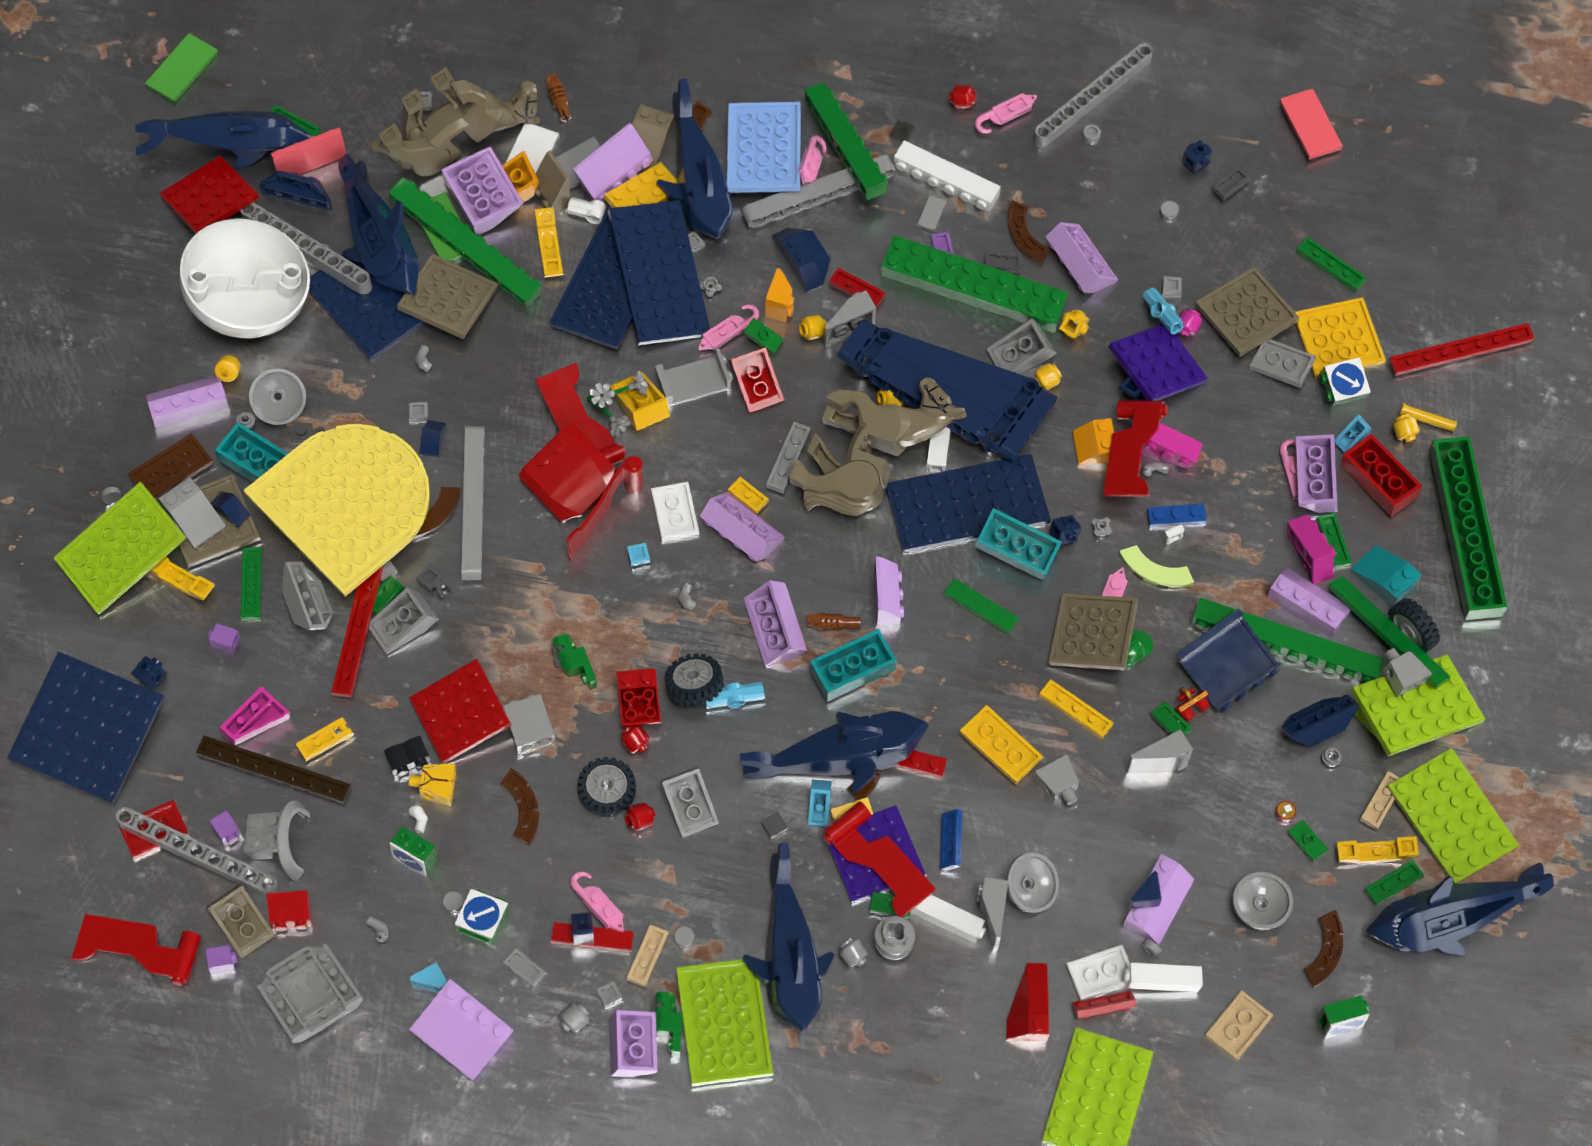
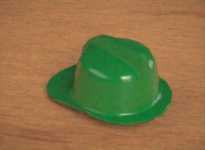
(1140, 647)

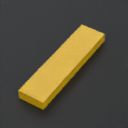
(1076, 709)

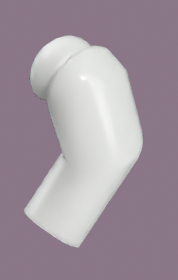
(421, 817)

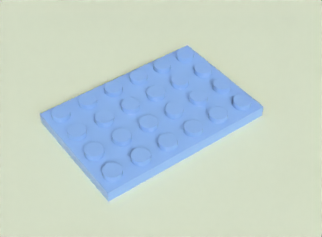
(764, 147)

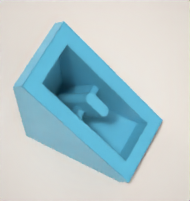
(1354, 433)
(429, 979)

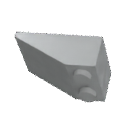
(848, 317)
(1022, 348)
(192, 512)
(402, 620)
(1162, 756)
(689, 801)
(992, 905)

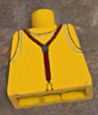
(436, 782)

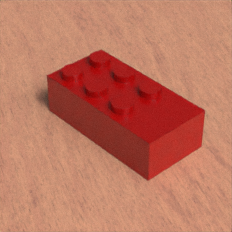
(1381, 475)

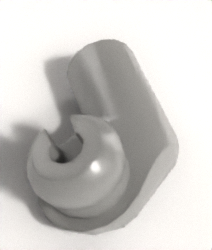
(421, 360)
(1154, 465)
(684, 597)
(380, 928)

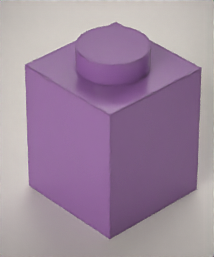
(224, 638)
(225, 828)
(221, 959)

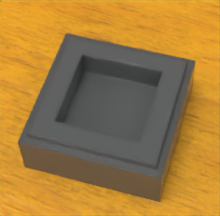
(774, 825)

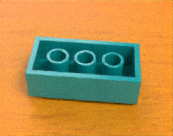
(248, 452)
(1017, 544)
(852, 665)

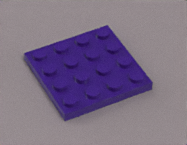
(1158, 363)
(863, 881)

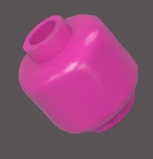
(1191, 322)

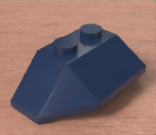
(296, 189)
(804, 256)
(1320, 720)

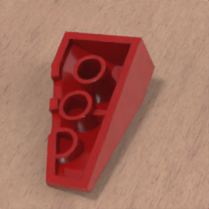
(1030, 1009)

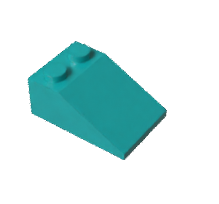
(1386, 574)

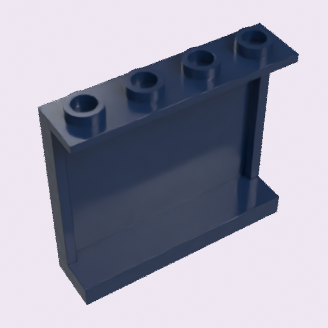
(1228, 661)

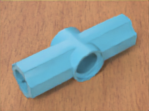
(1162, 310)
(736, 695)

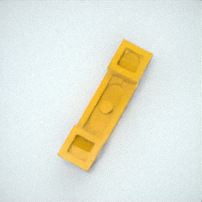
(548, 242)
(182, 580)
(1378, 852)

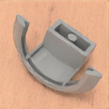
(269, 834)

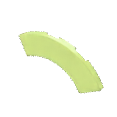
(1153, 572)

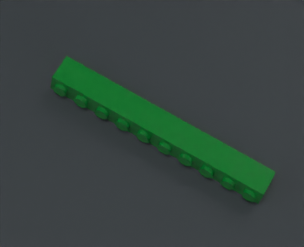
(464, 242)
(1297, 644)

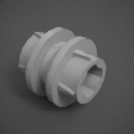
(895, 948)

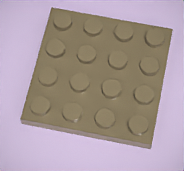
(448, 296)
(1247, 311)
(230, 537)
(1093, 631)

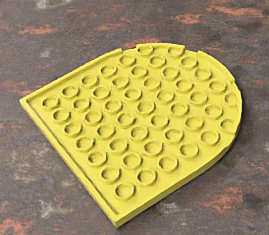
(346, 500)

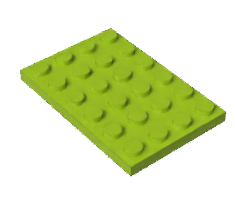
(120, 548)
(1419, 713)
(1452, 816)
(723, 1022)
(1097, 1092)

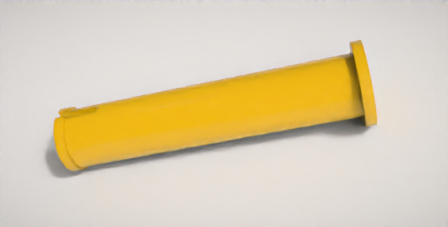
(1428, 418)

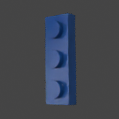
(1176, 515)
(951, 840)

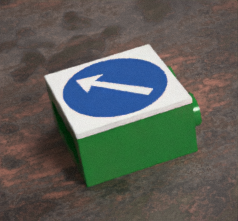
(1344, 382)
(413, 851)
(482, 916)
(1343, 1016)

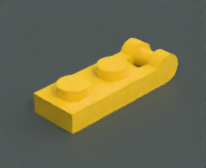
(324, 739)

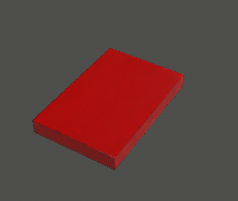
(165, 814)

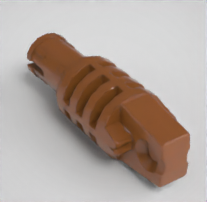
(558, 96)
(832, 621)

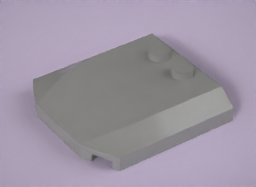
(309, 992)

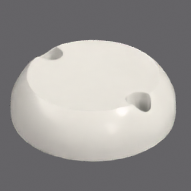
(243, 278)

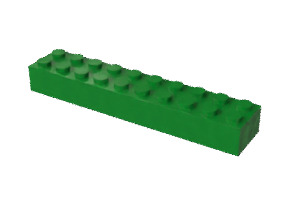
(973, 283)
(1467, 528)

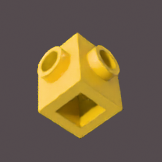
(1069, 324)

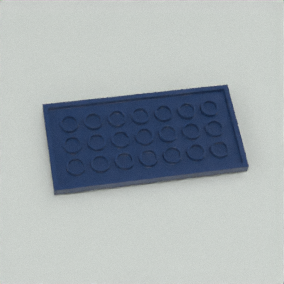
(659, 272)
(596, 296)
(958, 501)

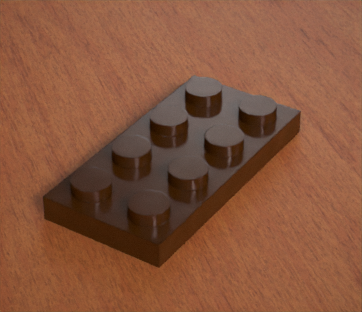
(172, 466)

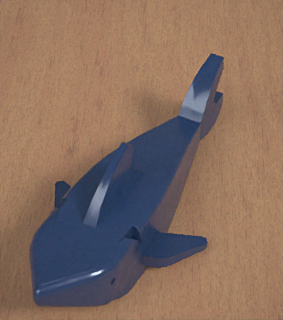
(243, 132)
(700, 177)
(378, 232)
(846, 748)
(1454, 911)
(791, 956)

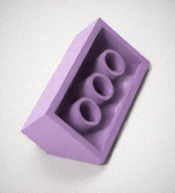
(1081, 257)
(187, 401)
(1317, 473)
(741, 526)
(1308, 602)
(775, 623)
(1154, 921)

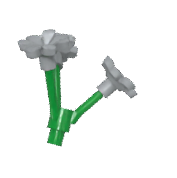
(602, 395)

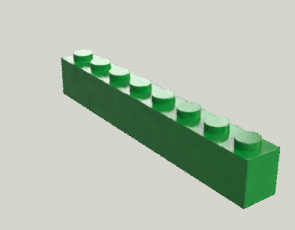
(846, 141)

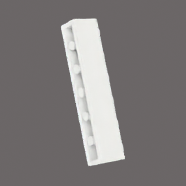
(946, 176)

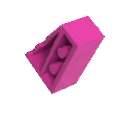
(1173, 447)
(1313, 547)
(254, 717)

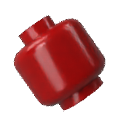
(962, 96)
(634, 739)
(639, 816)

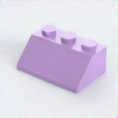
(887, 592)
(633, 1043)

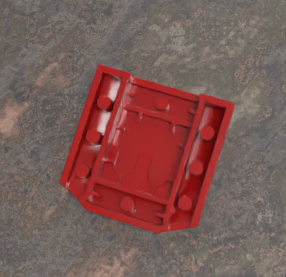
(568, 474)

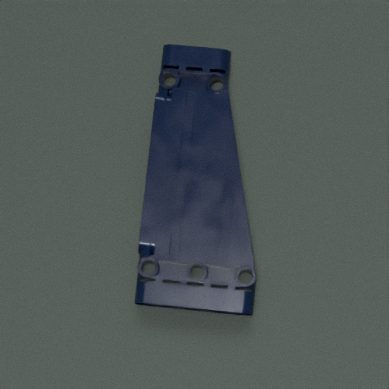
(981, 388)

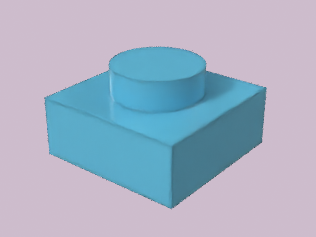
(638, 554)

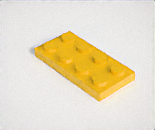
(641, 188)
(1001, 744)

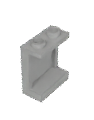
(529, 723)

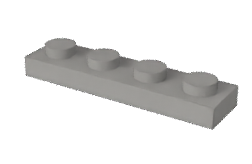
(787, 457)

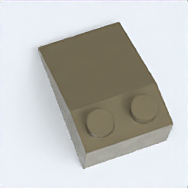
(654, 130)
(553, 184)
(240, 920)

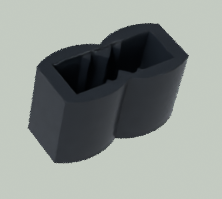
(407, 756)

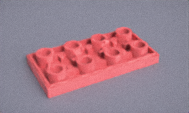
(1310, 124)
(310, 153)

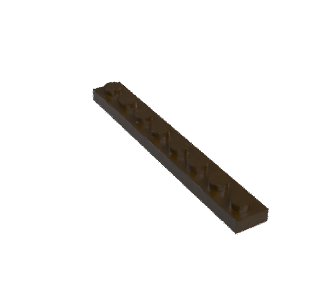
(273, 769)

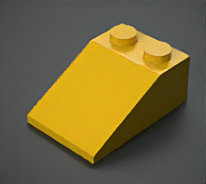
(640, 408)

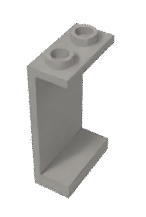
(694, 379)

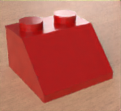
(289, 910)

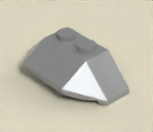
(305, 597)

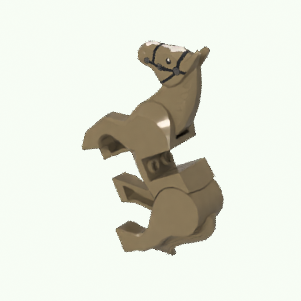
(430, 143)
(889, 428)

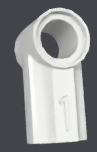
(592, 211)

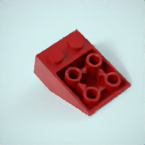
(638, 697)

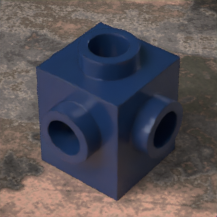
(1197, 155)
(1065, 529)
(149, 672)

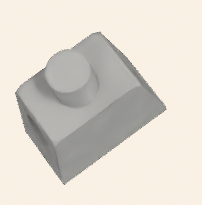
(1405, 671)
(1058, 780)

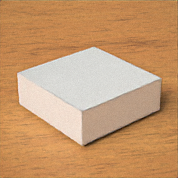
(1173, 534)

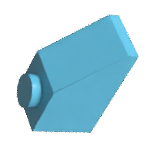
(819, 803)

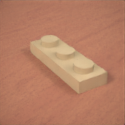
(1379, 803)
(647, 956)

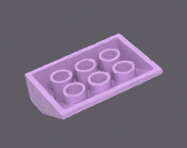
(613, 163)
(482, 190)
(461, 1030)

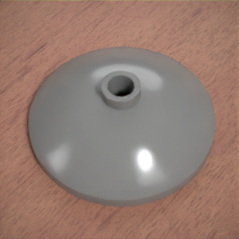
(263, 400)
(1040, 879)
(1264, 889)

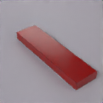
(603, 938)

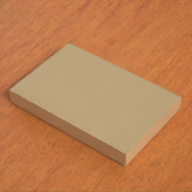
(1239, 1025)

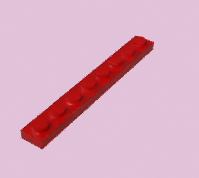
(1461, 349)
(356, 635)

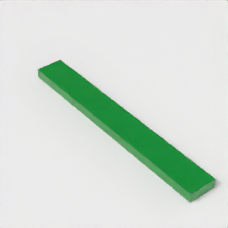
(1385, 628)

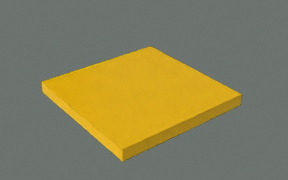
(1339, 334)

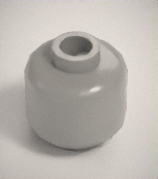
(853, 952)
(574, 1017)

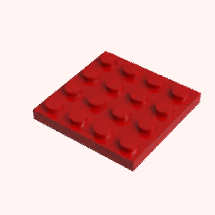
(209, 195)
(460, 711)

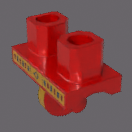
(1199, 700)

